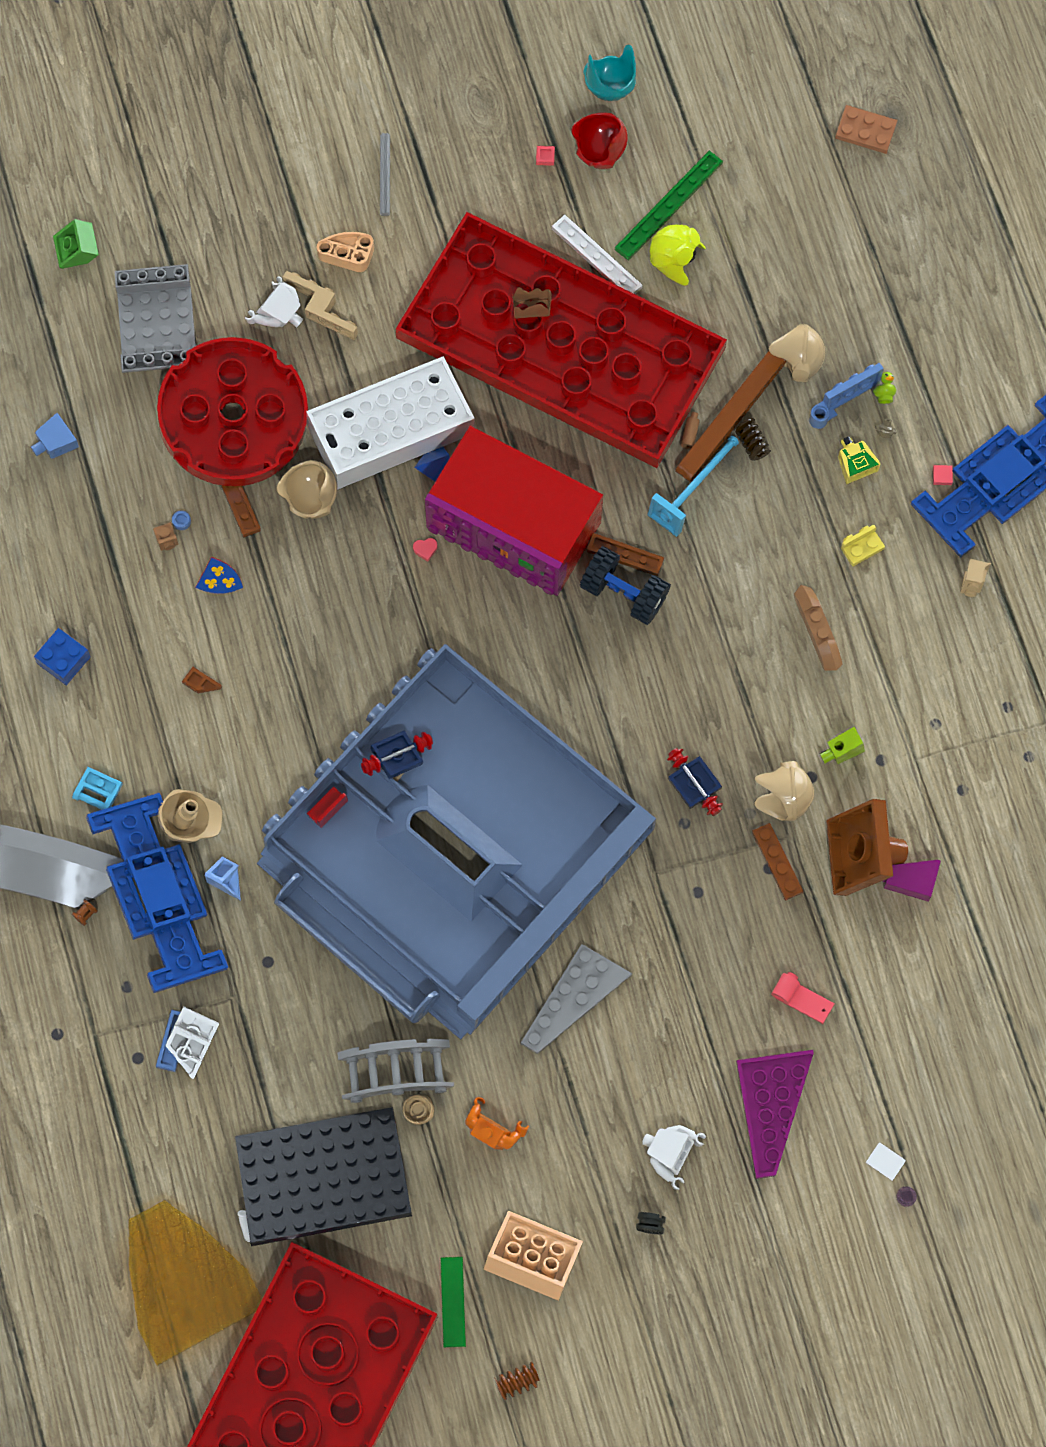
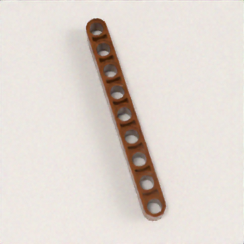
(730, 416)

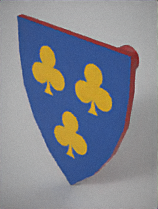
(219, 578)

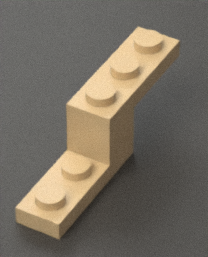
(321, 305)

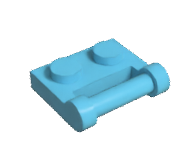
(100, 784)

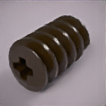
(751, 440)

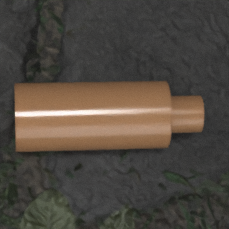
(690, 431)

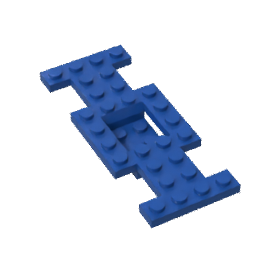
(986, 480)
(165, 889)

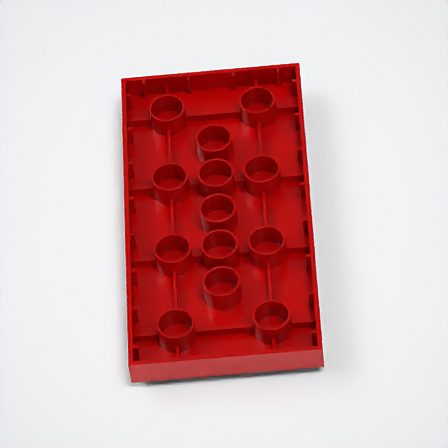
(594, 363)

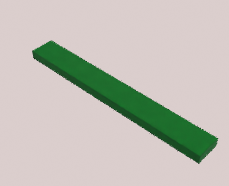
(668, 205)

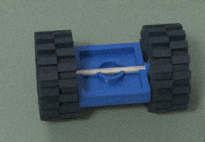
(647, 600)

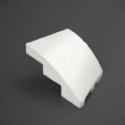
(191, 1039)

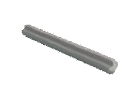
(385, 174)

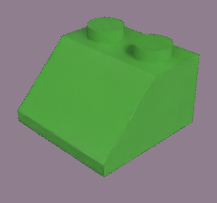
(75, 244)

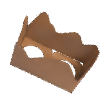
(533, 310)

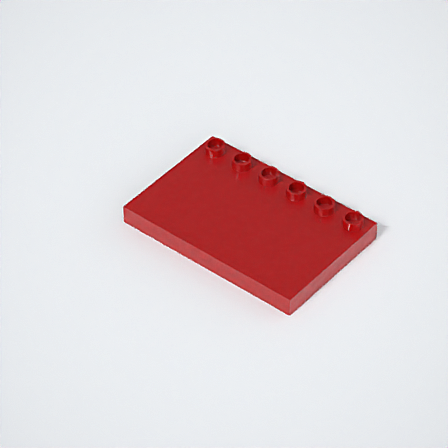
(316, 1361)

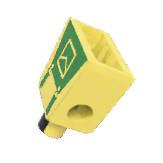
(856, 460)

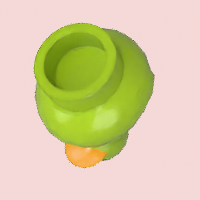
(885, 391)

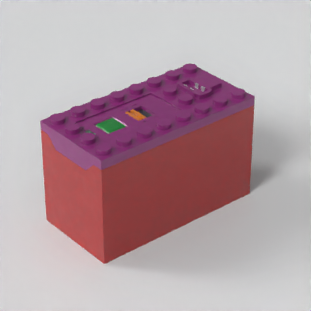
(513, 511)

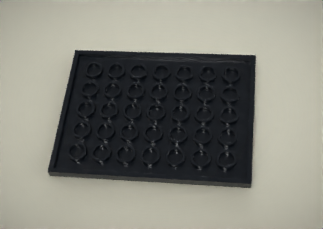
(322, 1176)

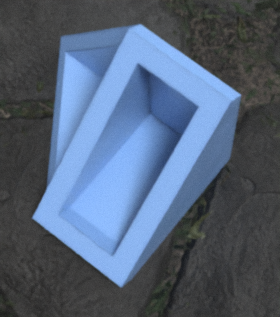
(224, 877)

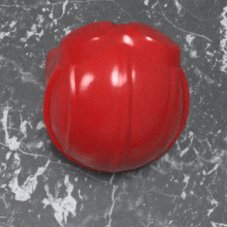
(600, 139)

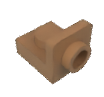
(165, 536)

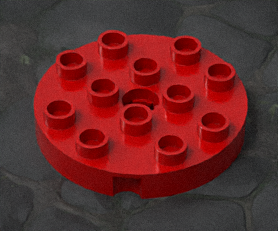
(226, 449)

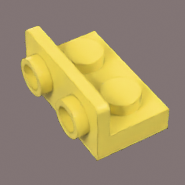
(862, 545)

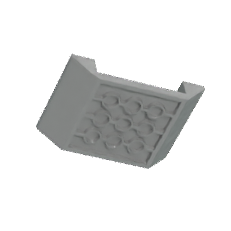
(154, 317)

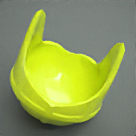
(674, 249)

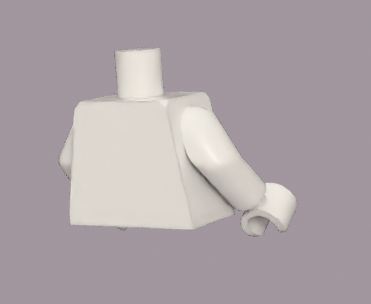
(278, 307)
(670, 1150)

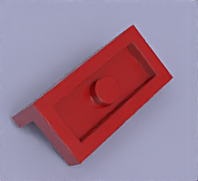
(327, 807)

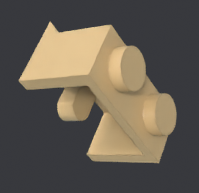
(974, 577)

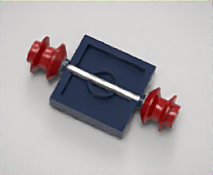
(396, 754)
(694, 782)

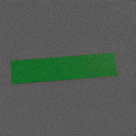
(453, 1302)

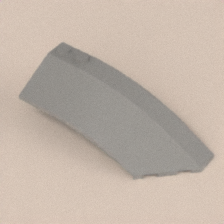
(52, 867)

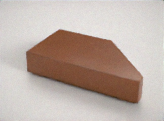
(200, 682)

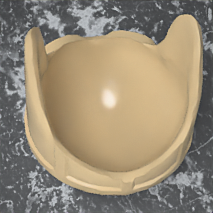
(802, 351)
(309, 489)
(790, 791)

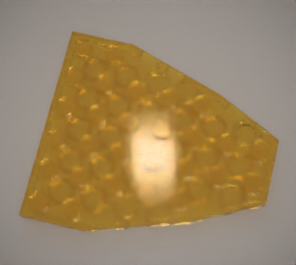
(183, 1282)

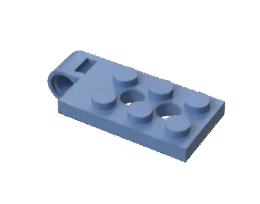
(843, 393)

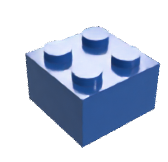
(62, 656)

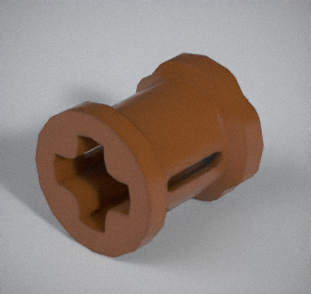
(84, 912)

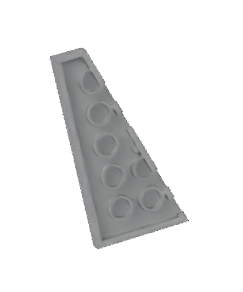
(578, 991)

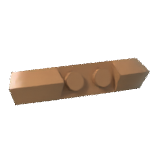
(818, 628)

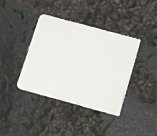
(885, 1161)

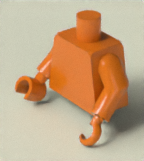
(490, 1131)

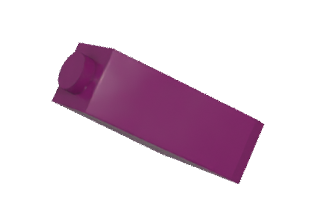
(914, 879)

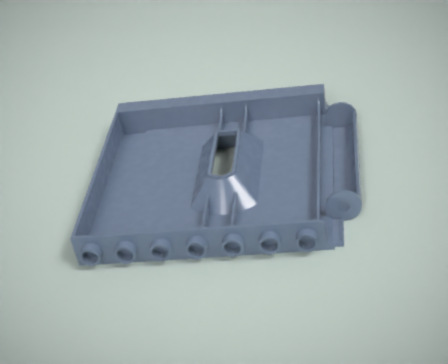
(399, 905)

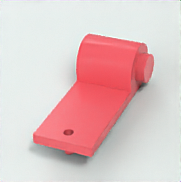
(801, 999)

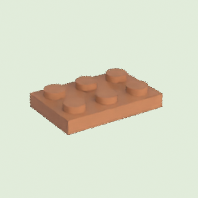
(866, 129)

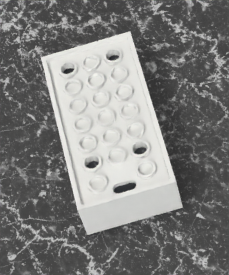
(390, 422)

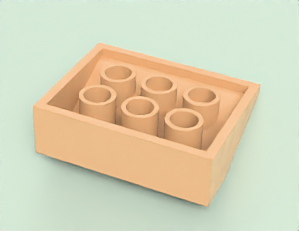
(533, 1255)

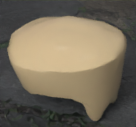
(418, 1109)

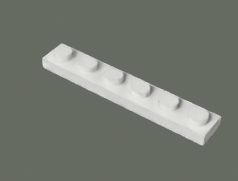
(595, 255)

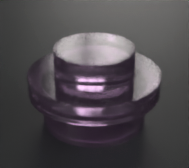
(906, 1196)

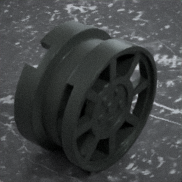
(650, 1223)

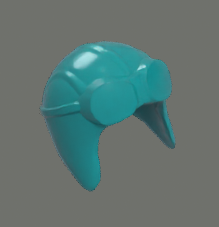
(611, 76)

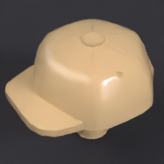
(189, 816)

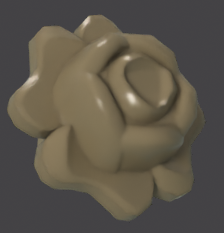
(885, 430)

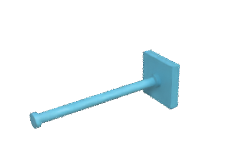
(668, 514)

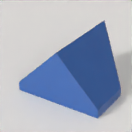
(433, 463)

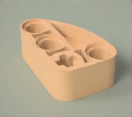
(349, 244)

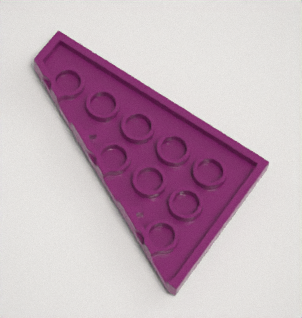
(770, 1100)

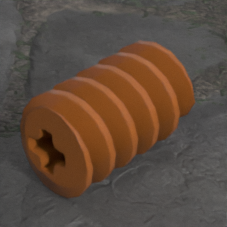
(517, 1381)

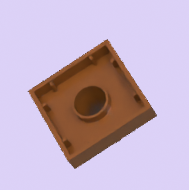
(862, 847)

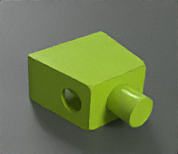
(850, 744)

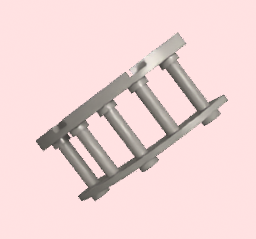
(393, 1049)

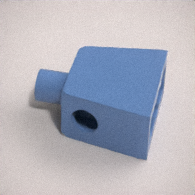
(54, 438)

